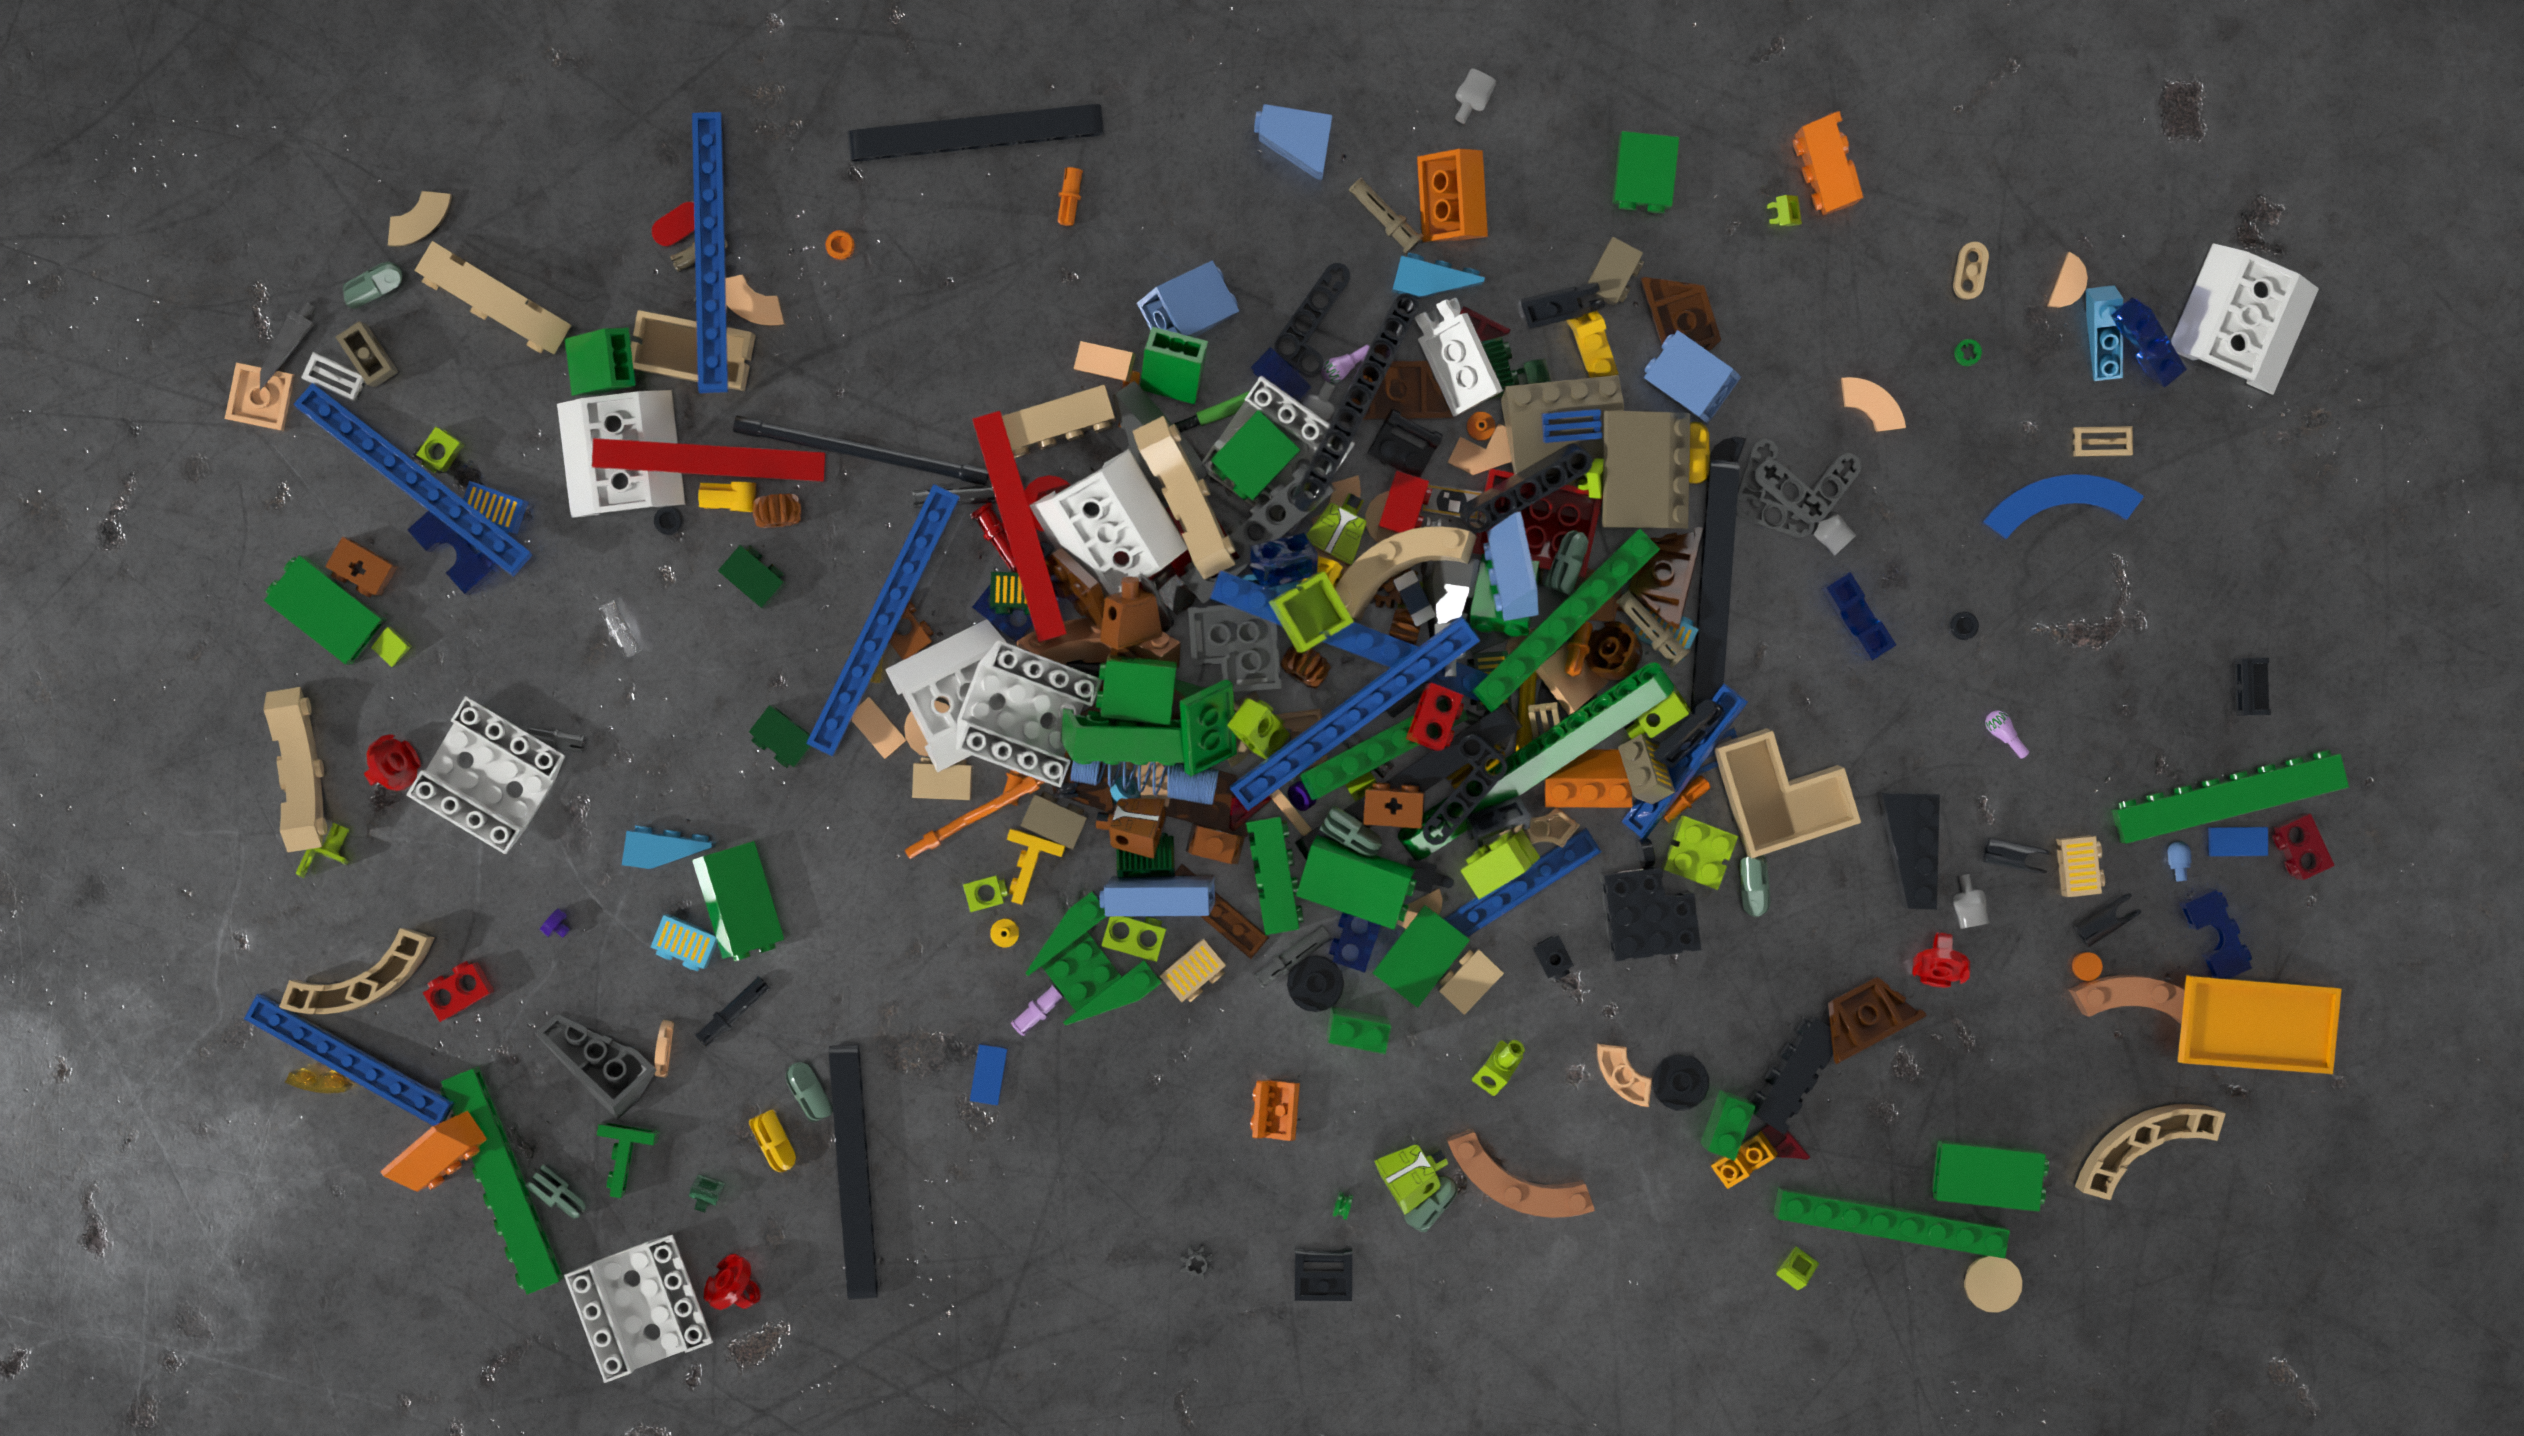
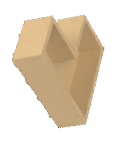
(1778, 811)

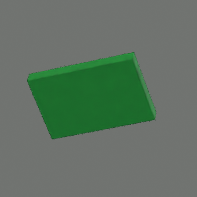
(1205, 728)
(1421, 956)

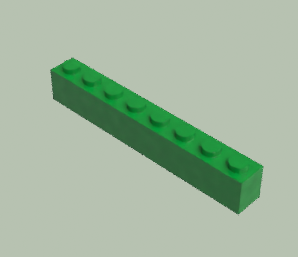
(1565, 620)
(2230, 797)
(504, 1185)
(1891, 1222)

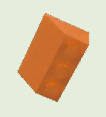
(1452, 195)
(1589, 780)
(436, 1153)

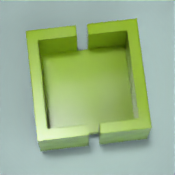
(1310, 610)
(1699, 852)
(1499, 862)

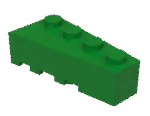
(1120, 740)
(1273, 874)

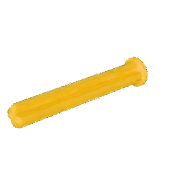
(1526, 697)

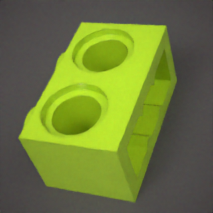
(1259, 728)
(1132, 942)

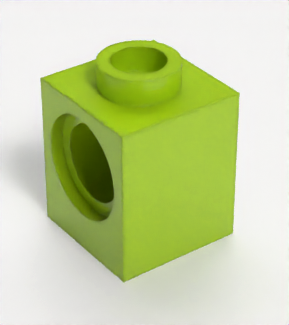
(452, 449)
(974, 899)

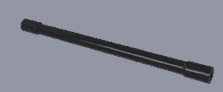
(761, 429)

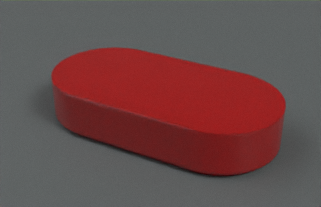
(674, 225)

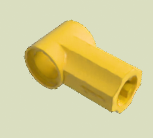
(733, 496)

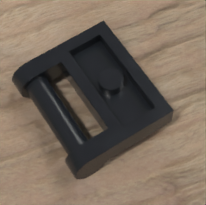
(1400, 452)
(1323, 1284)

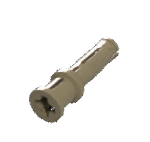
(1395, 225)
(1665, 638)

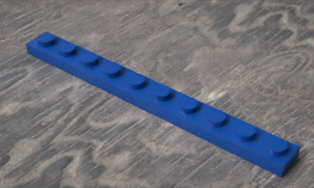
(710, 252)
(413, 479)
(883, 620)
(1353, 638)
(1355, 713)

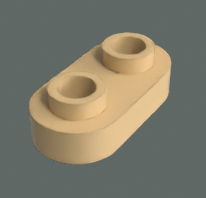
(1971, 271)

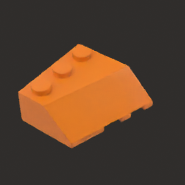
(1826, 164)

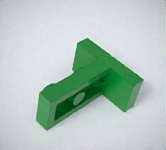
(623, 1151)

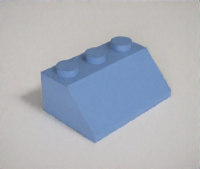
(1511, 569)

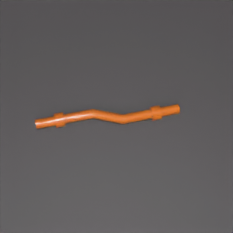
(933, 838)

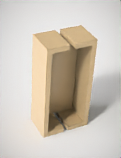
(671, 349)
(1059, 419)

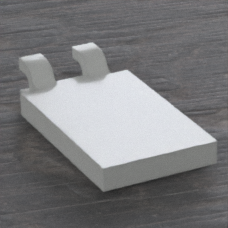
(1457, 357)

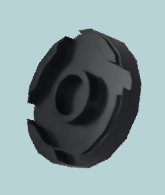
(1315, 983)
(1680, 1082)

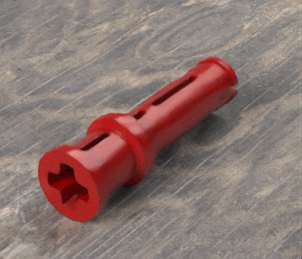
(994, 532)

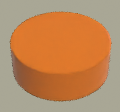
(840, 245)
(2087, 966)

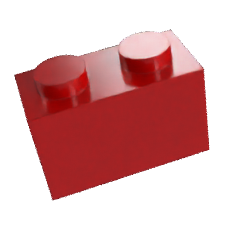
(1404, 503)

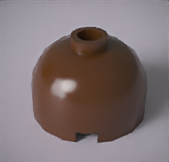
(1614, 651)

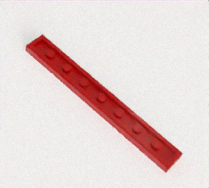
(707, 460)
(1019, 526)

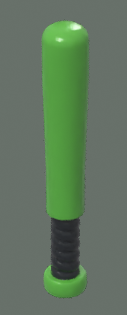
(1213, 413)

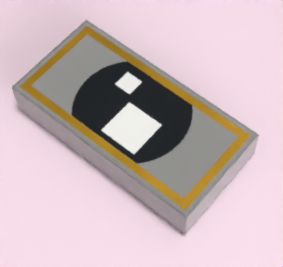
(1449, 501)

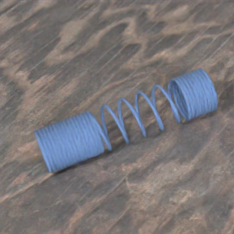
(1179, 784)

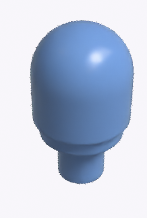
(2179, 859)

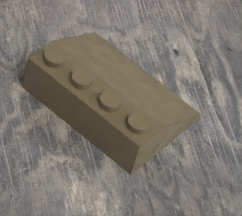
(1523, 416)
(1646, 469)

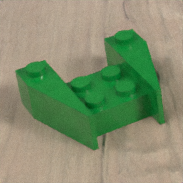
(1084, 969)

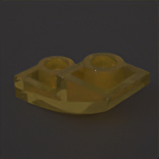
(327, 1082)

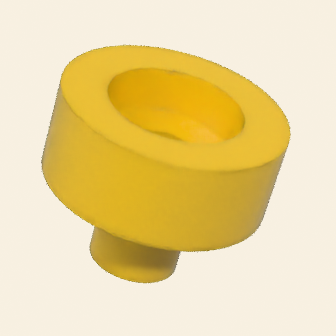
(1005, 925)

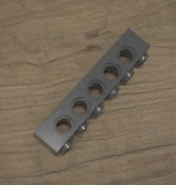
(1240, 532)

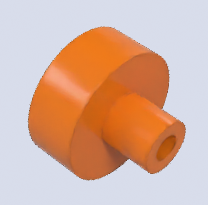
(1475, 431)

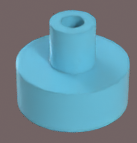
(1118, 791)

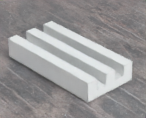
(356, 387)

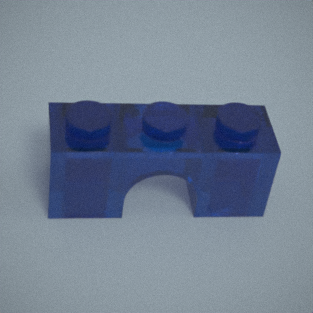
(2155, 349)
(470, 566)
(1857, 617)
(2229, 955)

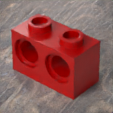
(1428, 713)
(460, 995)

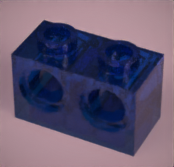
(1280, 374)
(1283, 560)
(1002, 622)
(1363, 941)

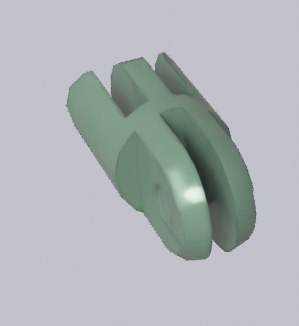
(372, 284)
(1567, 562)
(1351, 832)
(1755, 885)
(808, 1092)
(556, 1192)
(1429, 1210)

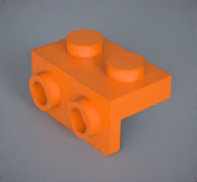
(1275, 1109)

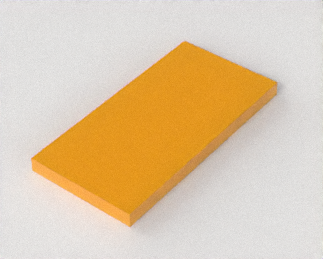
(2259, 1025)

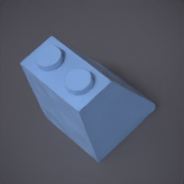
(1296, 136)
(1190, 302)
(1691, 376)

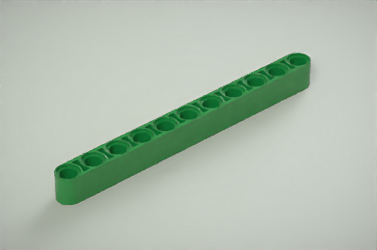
(1554, 749)

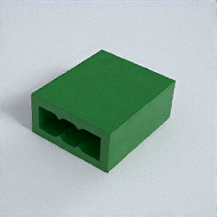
(1645, 171)
(600, 361)
(1173, 365)
(1254, 456)
(1483, 610)
(1137, 689)
(1727, 1125)

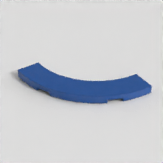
(2058, 491)

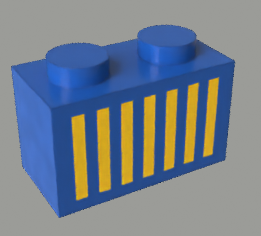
(497, 506)

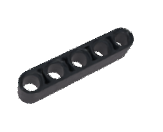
(1540, 487)

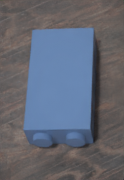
(1159, 896)

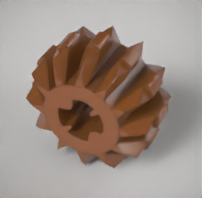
(776, 510)
(1404, 627)
(1305, 666)

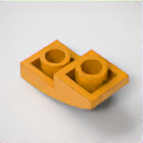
(1751, 1155)

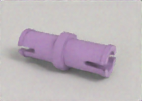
(1037, 1010)

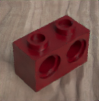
(2309, 842)

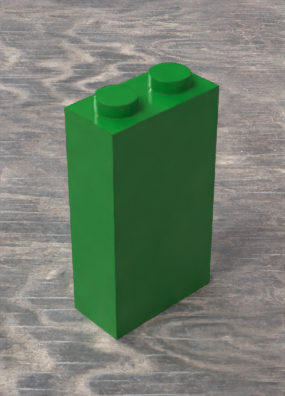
(324, 609)
(1356, 883)
(738, 901)
(1358, 1030)
(1989, 1175)

